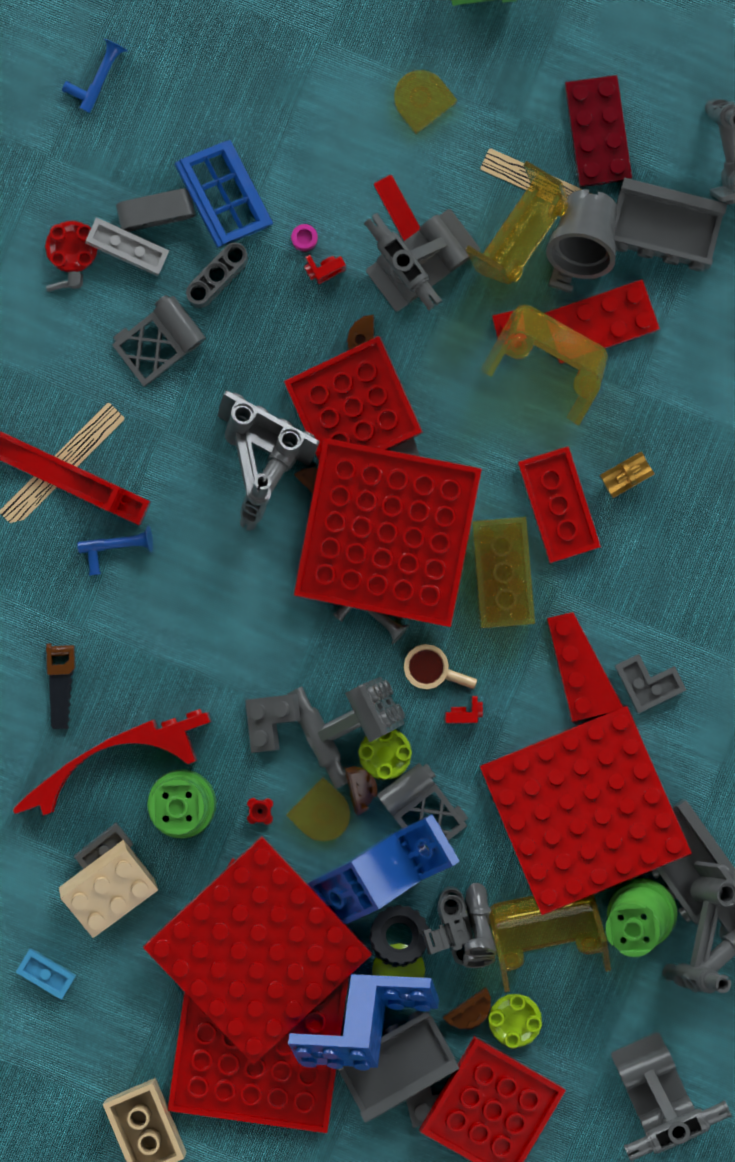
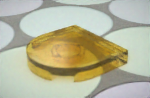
(422, 98)
(321, 812)

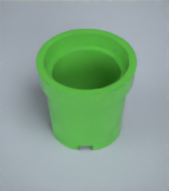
(177, 806)
(637, 898)

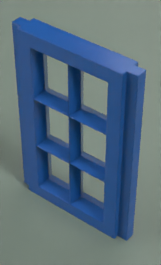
(203, 204)

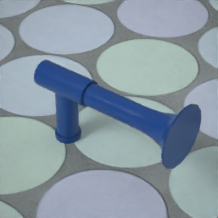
(89, 97)
(92, 546)

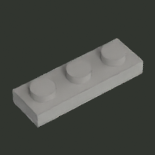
(127, 246)

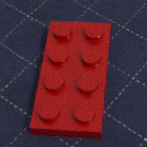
(610, 316)
(559, 504)

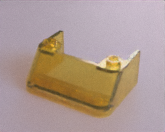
(523, 228)
(532, 327)
(521, 928)

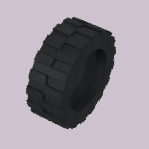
(378, 939)

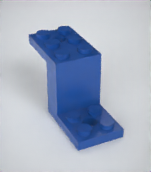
(385, 870)
(364, 1021)

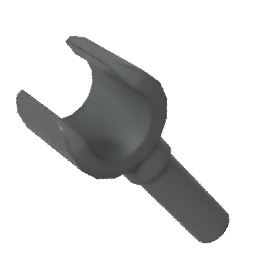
(75, 281)

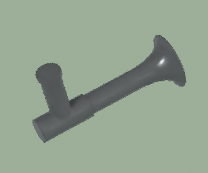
(396, 630)

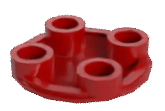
(67, 246)

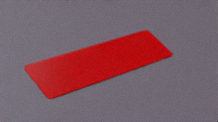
(397, 206)

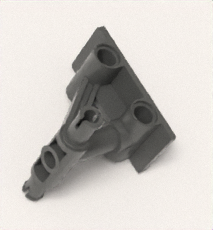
(723, 114)
(419, 262)
(285, 444)
(371, 709)
(717, 893)
(660, 1098)

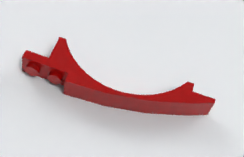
(73, 479)
(170, 737)

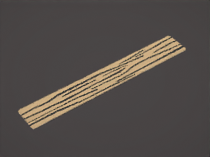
(513, 171)
(73, 452)

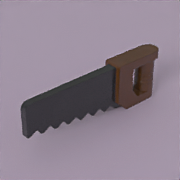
(60, 683)

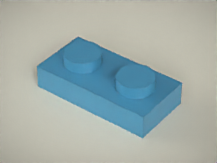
(46, 973)

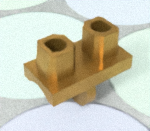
(626, 474)

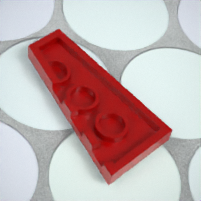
(582, 676)

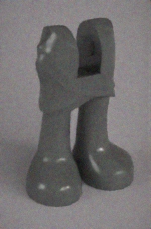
(482, 949)

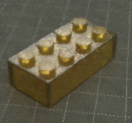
(503, 572)

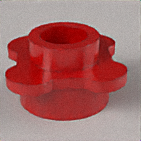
(265, 816)

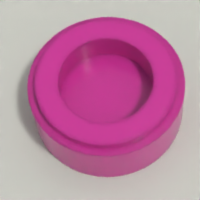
(304, 238)

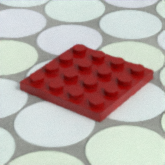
(355, 399)
(492, 1107)

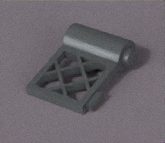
(174, 325)
(415, 788)

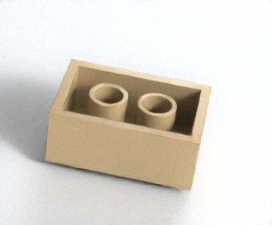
(108, 889)
(144, 1125)

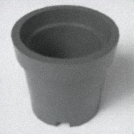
(585, 236)

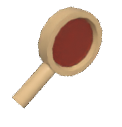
(428, 667)

